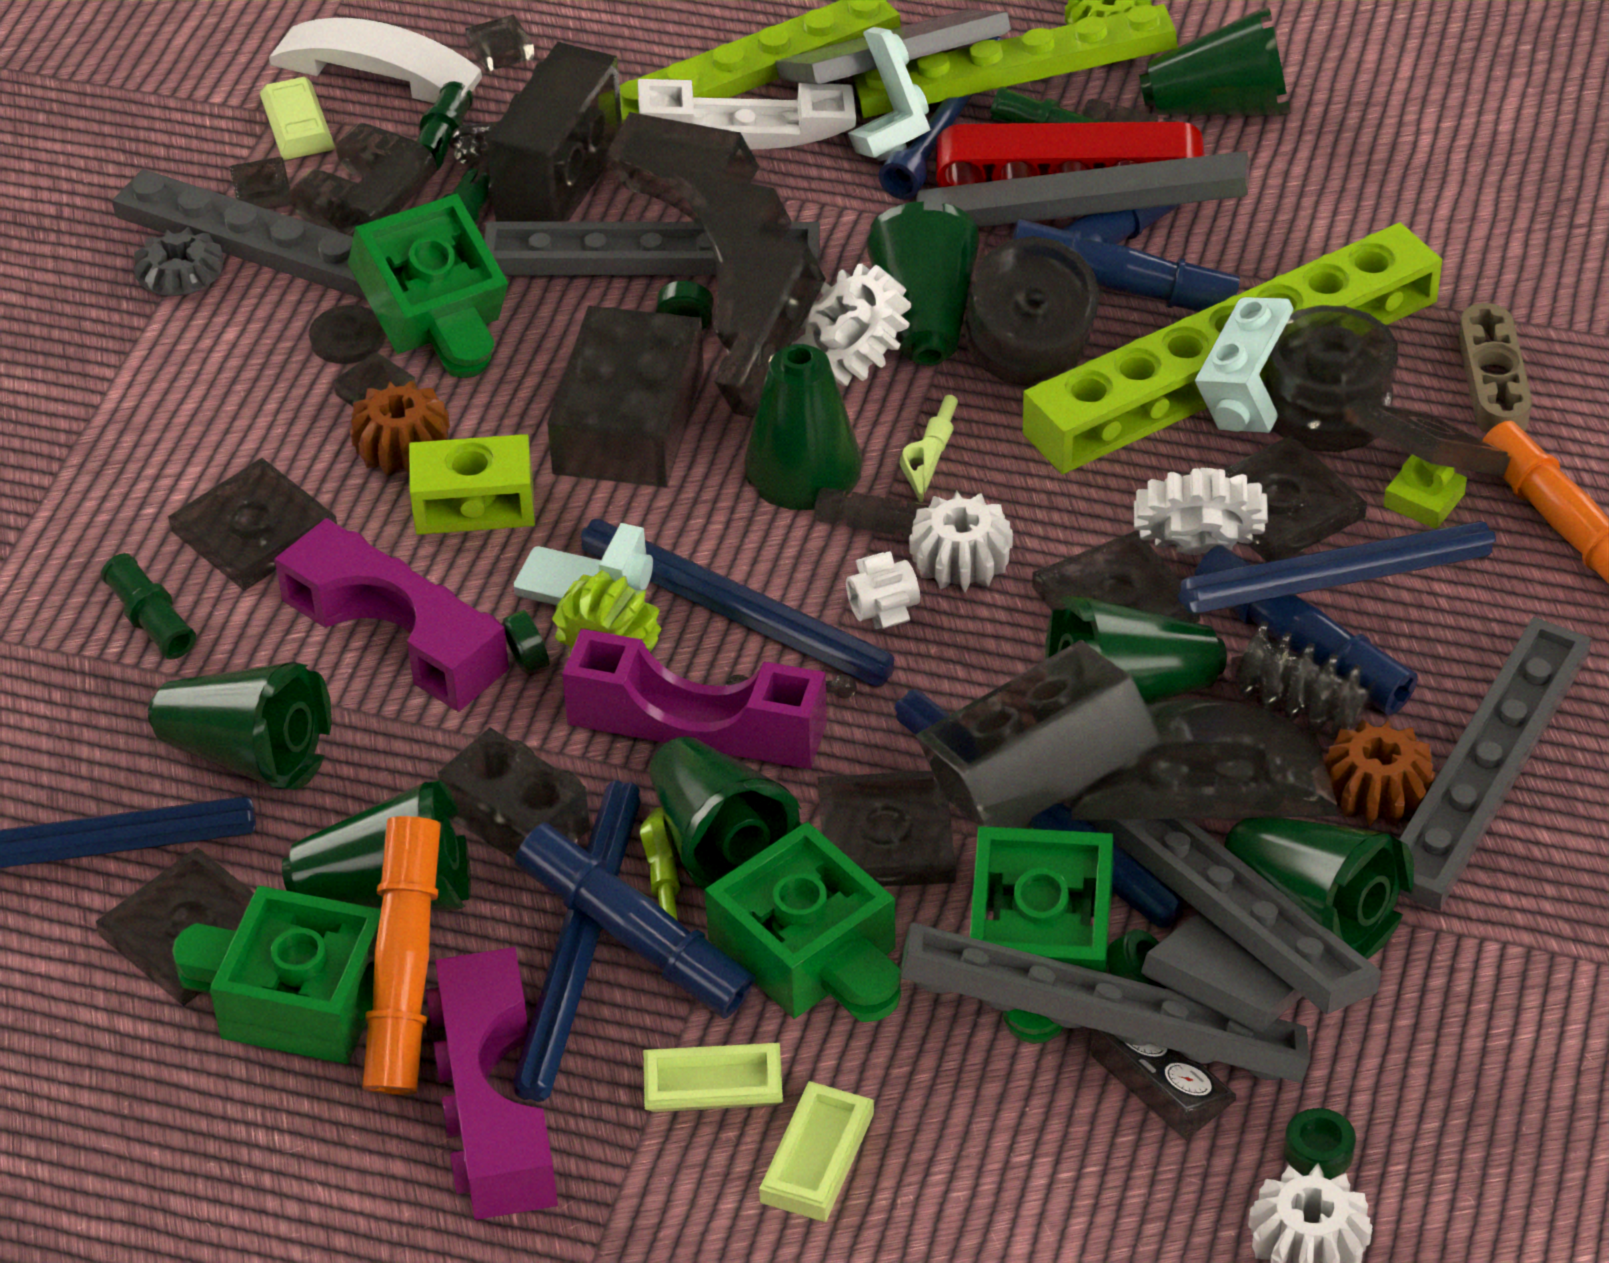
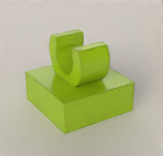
(1425, 491)

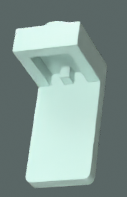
(908, 119)
(1232, 369)
(551, 572)

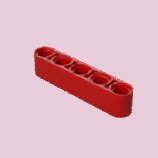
(1035, 149)

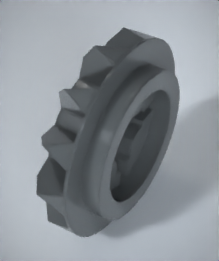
(178, 275)

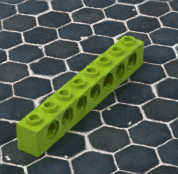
(1154, 377)

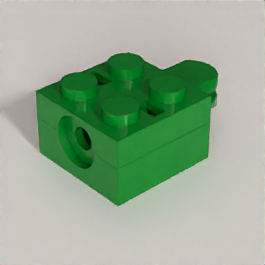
(432, 282)
(1043, 903)
(809, 927)
(289, 974)

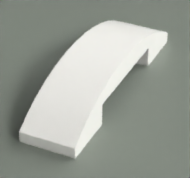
(375, 49)
(764, 123)

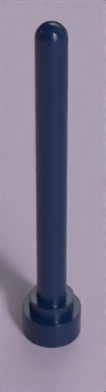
(906, 169)

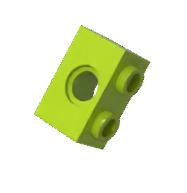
(471, 484)

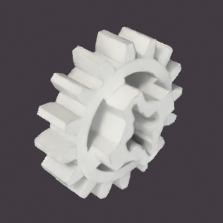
(857, 321)
(1200, 511)

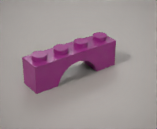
(342, 578)
(625, 691)
(504, 1143)

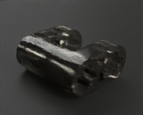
(391, 176)

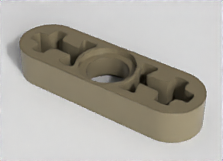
(1503, 352)

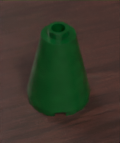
(1220, 73)
(935, 262)
(801, 432)
(1157, 650)
(248, 721)
(718, 808)
(348, 856)
(1332, 873)

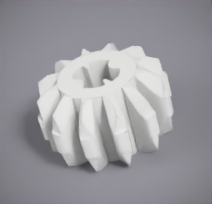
(961, 541)
(1309, 1220)

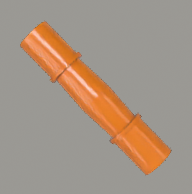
(1554, 495)
(401, 956)

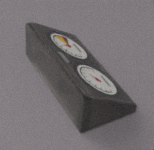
(1164, 1080)

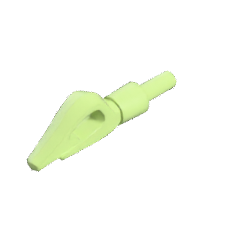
(929, 449)

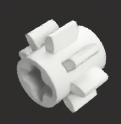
(883, 590)

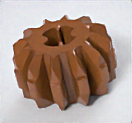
(392, 420)
(1379, 771)

